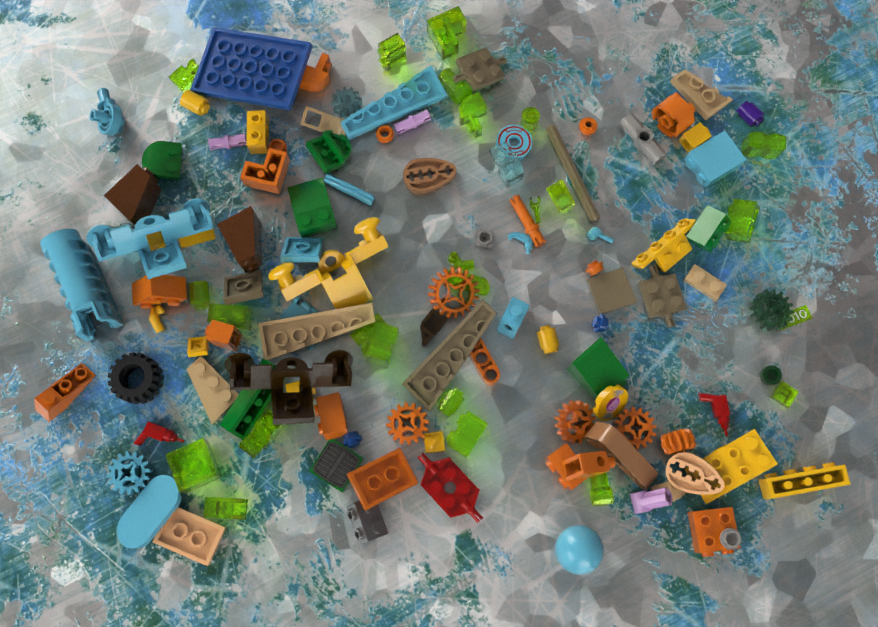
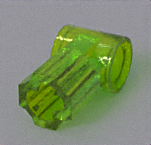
(457, 91)
(600, 491)

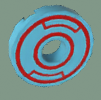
(518, 133)

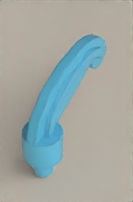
(523, 238)

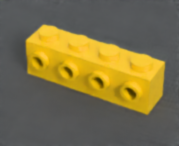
(803, 482)

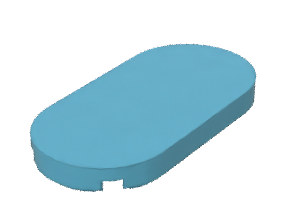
(148, 512)

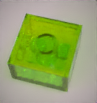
(193, 465)

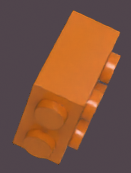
(707, 527)

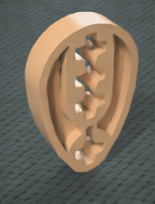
(694, 463)

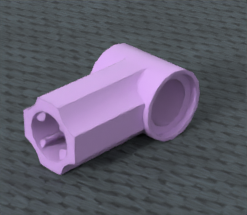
(646, 501)

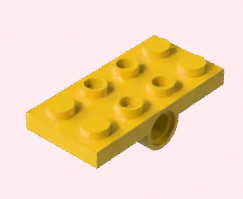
(737, 463)

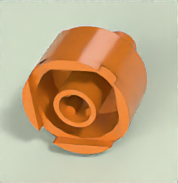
(673, 115)

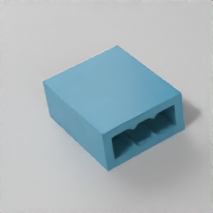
(714, 159)

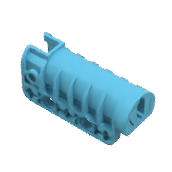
(80, 281)

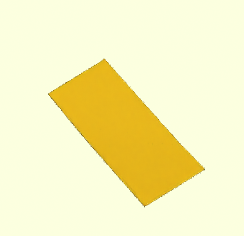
(197, 238)

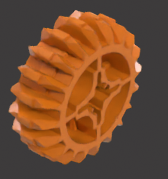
(464, 305)

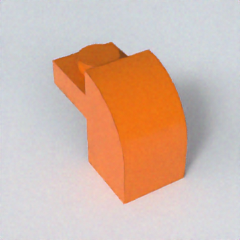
(317, 78)

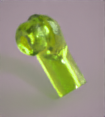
(455, 261)

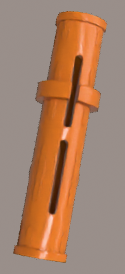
(530, 226)

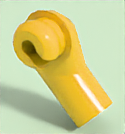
(154, 316)

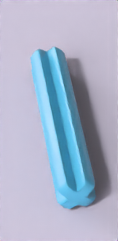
(349, 189)

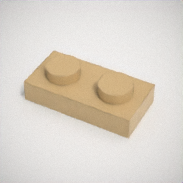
(705, 282)

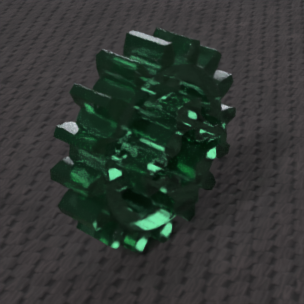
(780, 307)

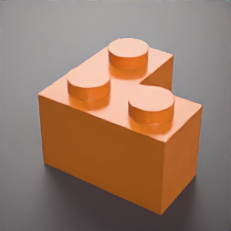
(267, 176)
(159, 290)

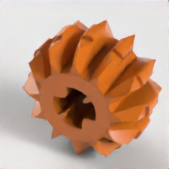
(678, 441)

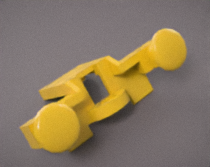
(345, 290)

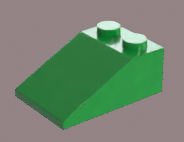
(312, 208)

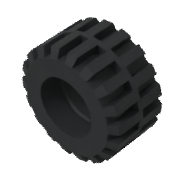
(121, 372)

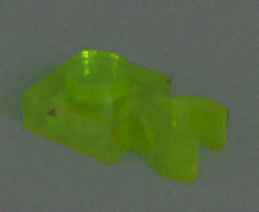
(182, 76)

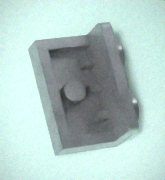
(366, 524)

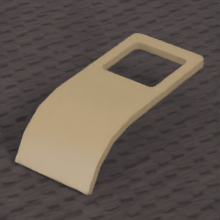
(326, 123)

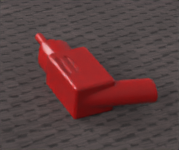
(719, 407)
(157, 432)

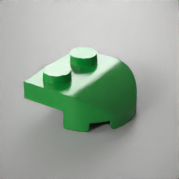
(330, 150)
(163, 159)

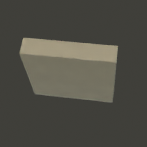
(243, 287)
(611, 291)

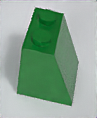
(598, 369)

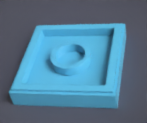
(302, 249)

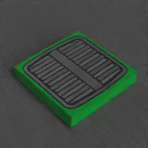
(335, 463)

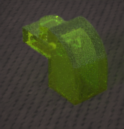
(469, 112)
(261, 436)

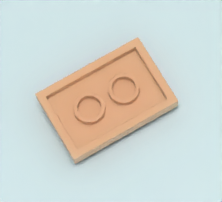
(190, 536)

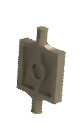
(480, 69)
(662, 296)

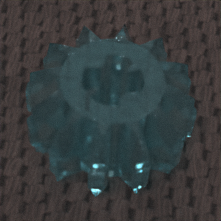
(346, 102)

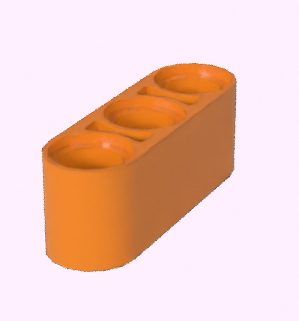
(483, 368)

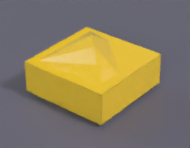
(197, 346)
(434, 442)

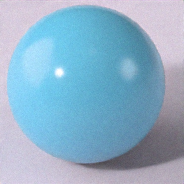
(579, 549)

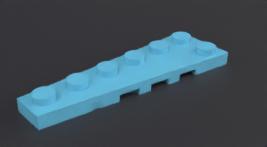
(406, 99)

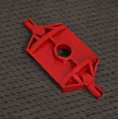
(444, 471)

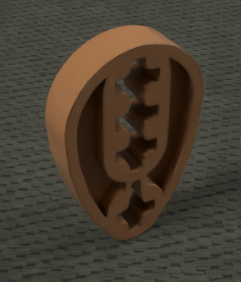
(425, 165)

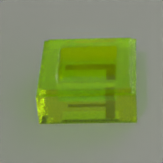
(784, 394)

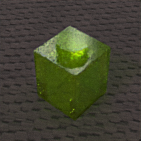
(560, 195)

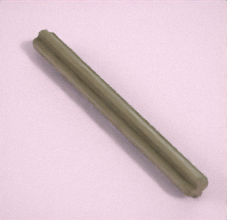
(572, 173)

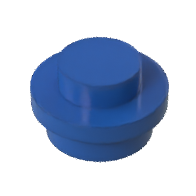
(600, 323)
(352, 439)

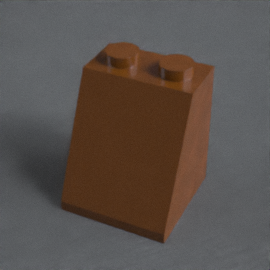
(135, 194)
(244, 238)

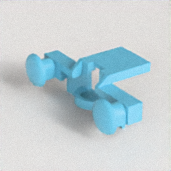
(122, 240)

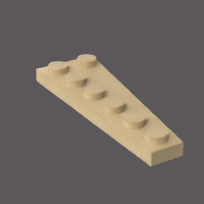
(298, 332)

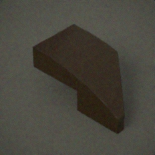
(431, 326)

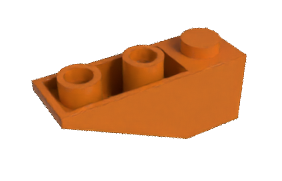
(63, 392)

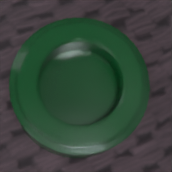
(770, 375)

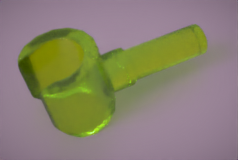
(535, 206)

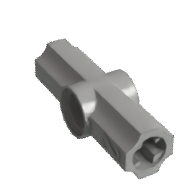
(635, 130)

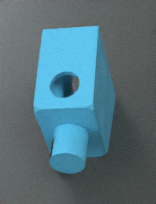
(513, 317)

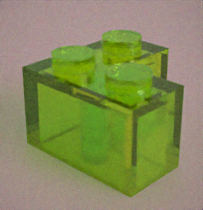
(444, 29)
(380, 344)

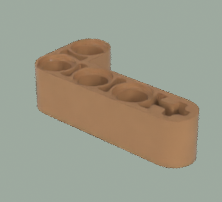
(626, 456)

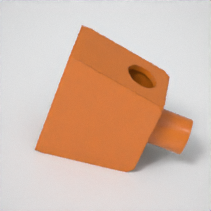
(587, 465)

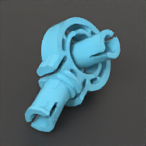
(108, 114)

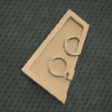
(703, 98)
(211, 389)

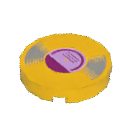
(610, 402)

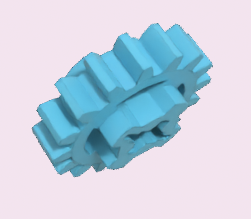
(120, 474)

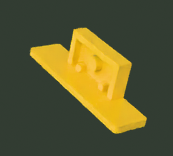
(669, 248)

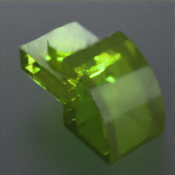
(225, 508)

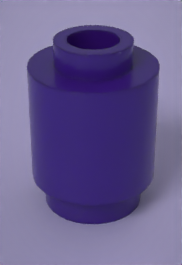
(750, 114)

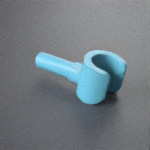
(596, 232)

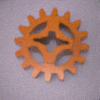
(572, 415)
(642, 427)
(402, 429)

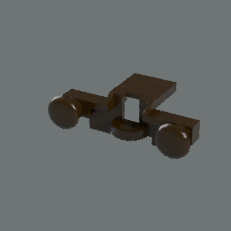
(293, 406)

